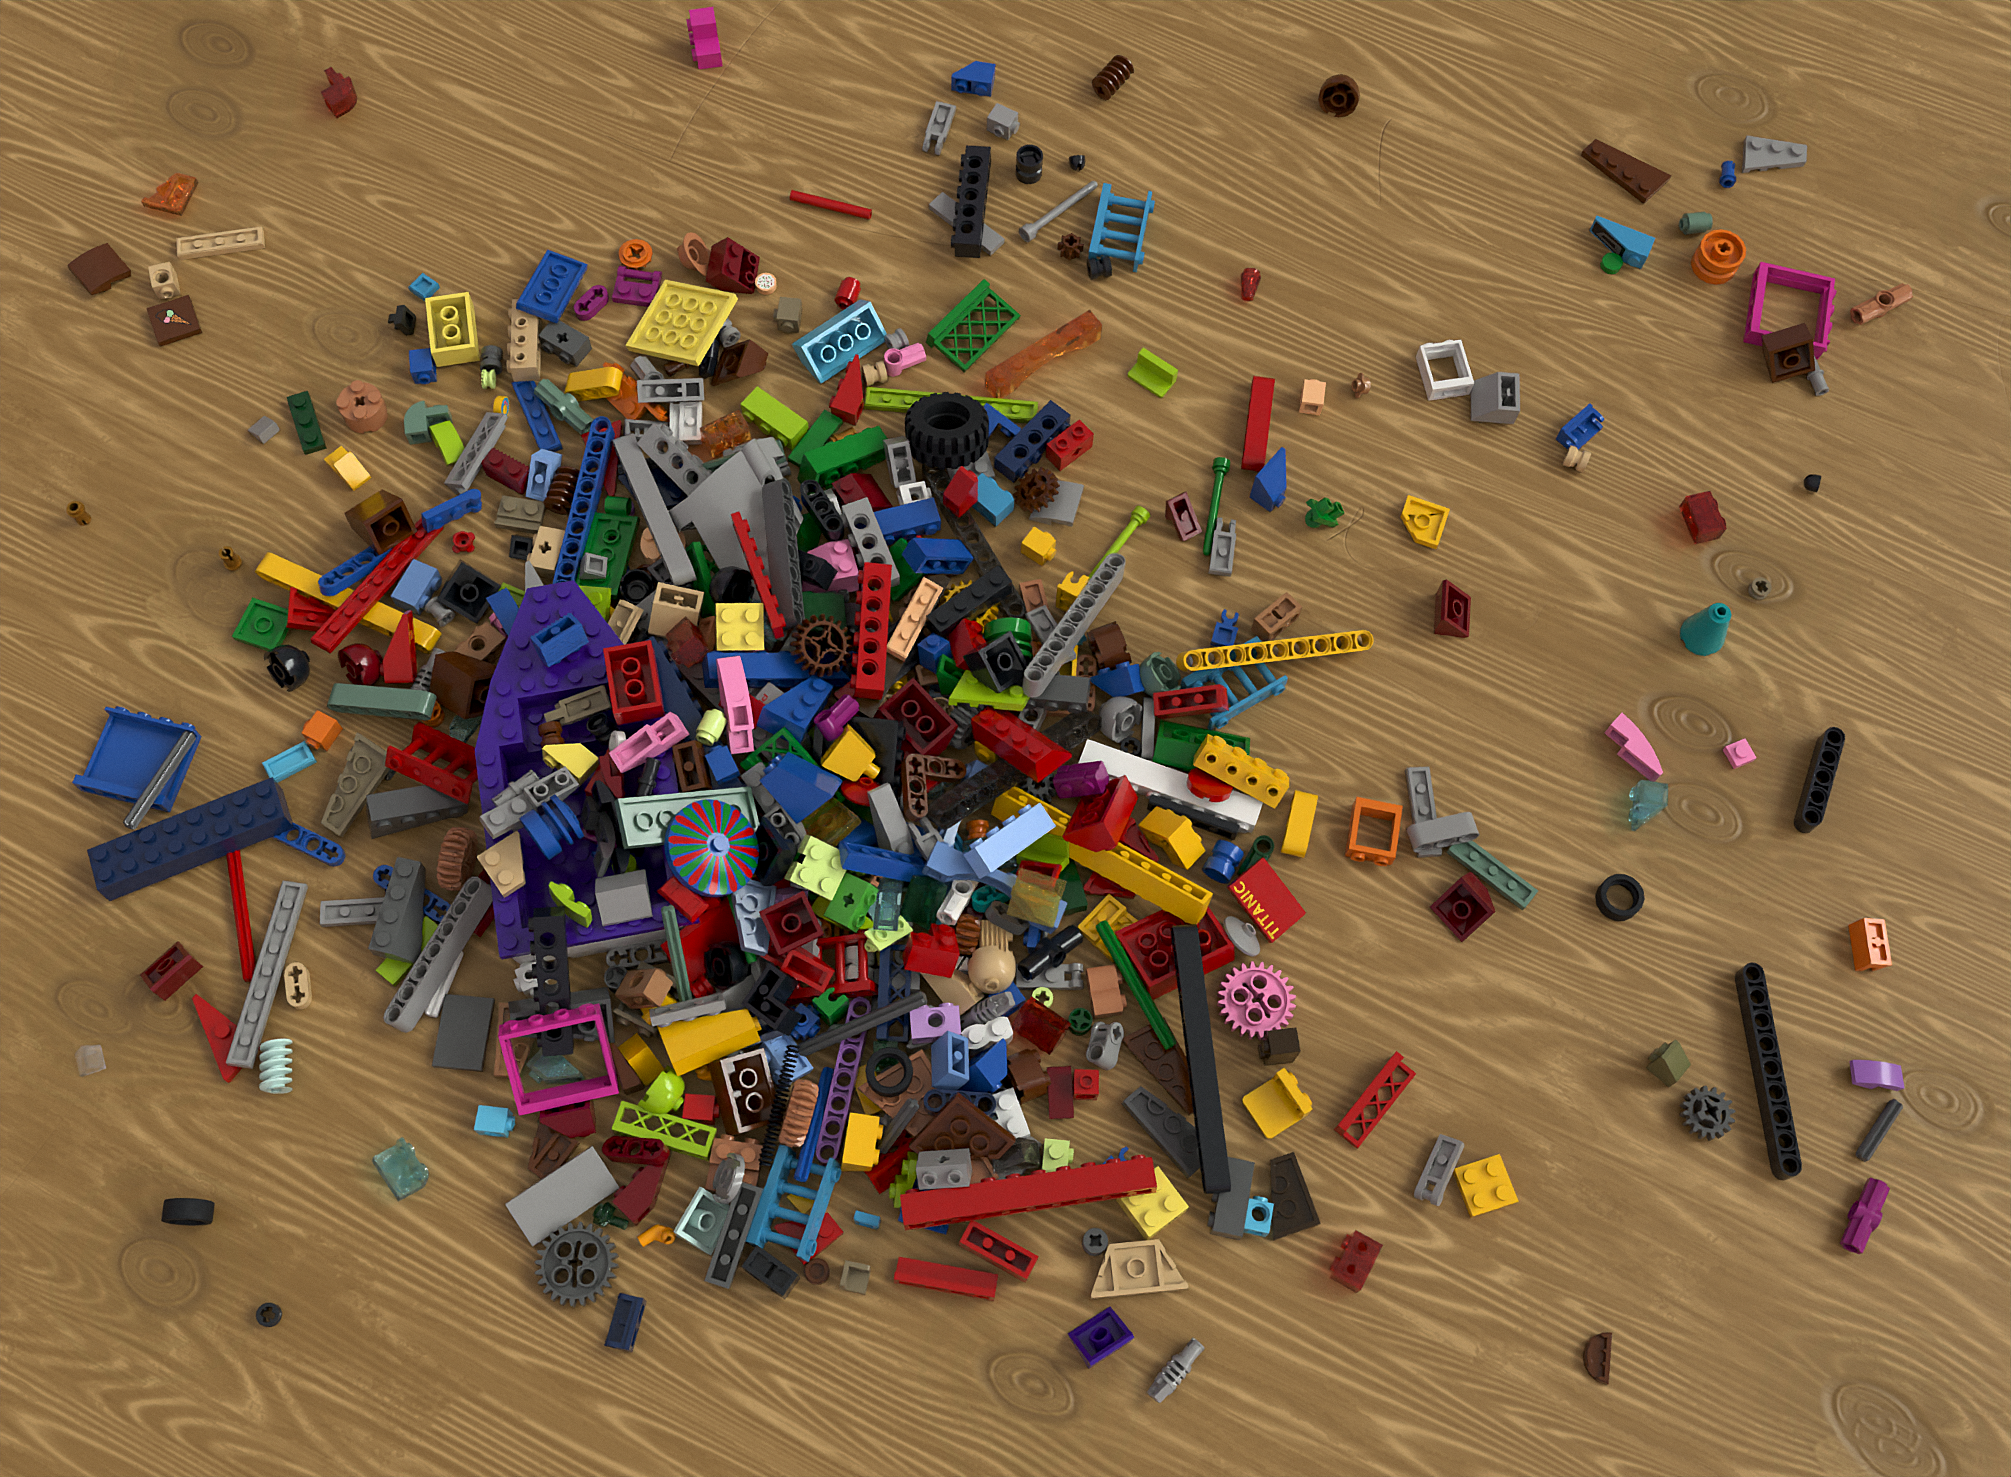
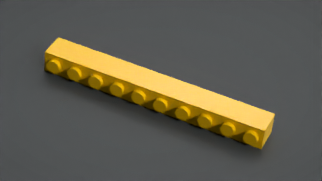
(1120, 864)

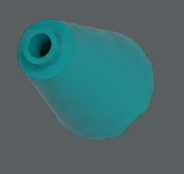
(1706, 629)

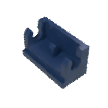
(625, 1322)

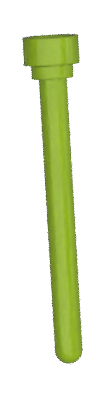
(1138, 517)

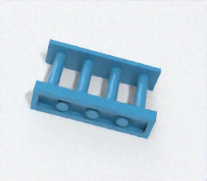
(1104, 216)
(1219, 719)
(769, 1204)

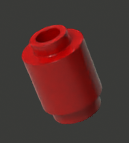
(847, 292)

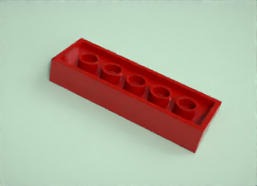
(714, 927)

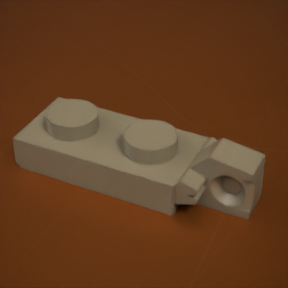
(580, 706)

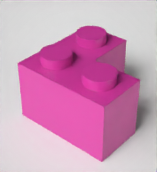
(704, 37)

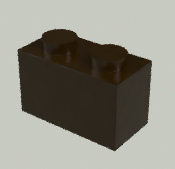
(1279, 1046)

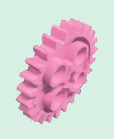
(1273, 989)

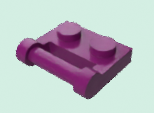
(633, 292)

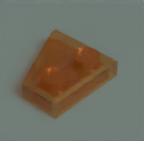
(173, 194)

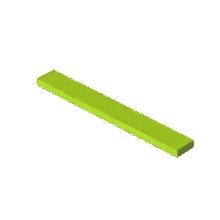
(901, 400)

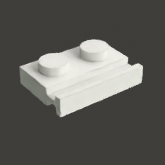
(686, 421)

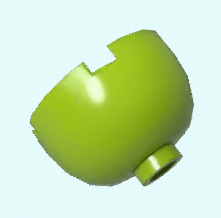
(664, 1093)

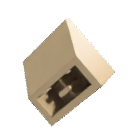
(671, 606)

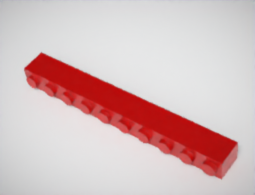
(1029, 1192)

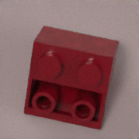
(732, 267)

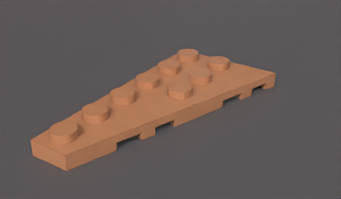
(919, 1086)

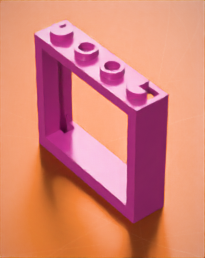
(1795, 279)
(567, 1093)

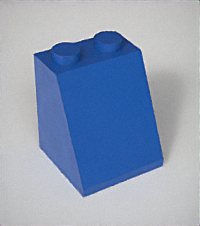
(798, 785)

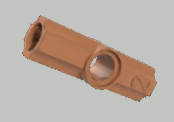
(1881, 303)

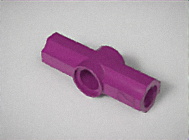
(1864, 1215)

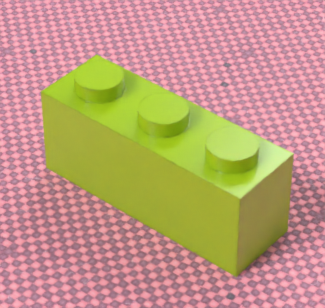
(774, 418)

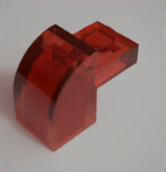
(341, 94)

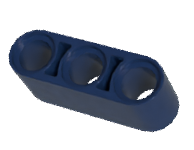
(946, 1095)

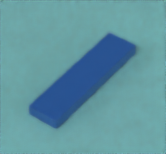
(537, 416)

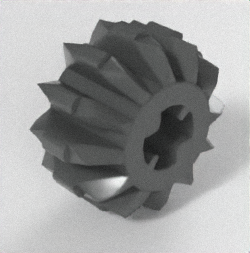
(1044, 792)

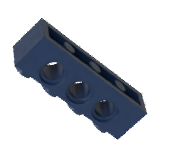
(1049, 416)

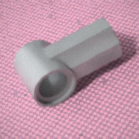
(644, 369)

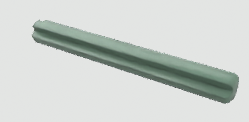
(676, 953)

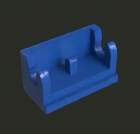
(1581, 428)

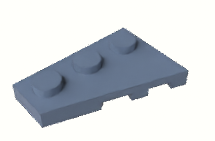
(750, 926)

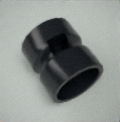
(1029, 164)

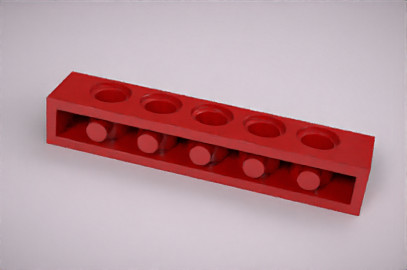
(876, 576)

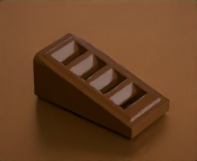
(628, 1078)

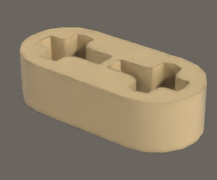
(292, 986)

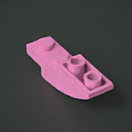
(736, 704)

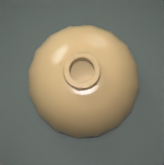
(991, 969)

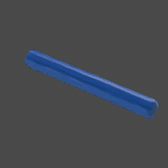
(808, 1148)

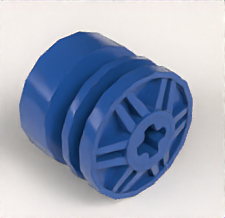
(551, 826)

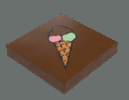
(174, 320)

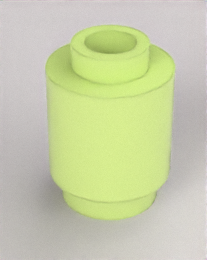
(711, 727)

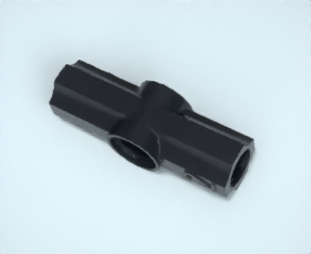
(1050, 952)

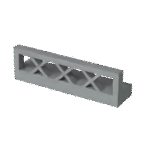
(476, 450)

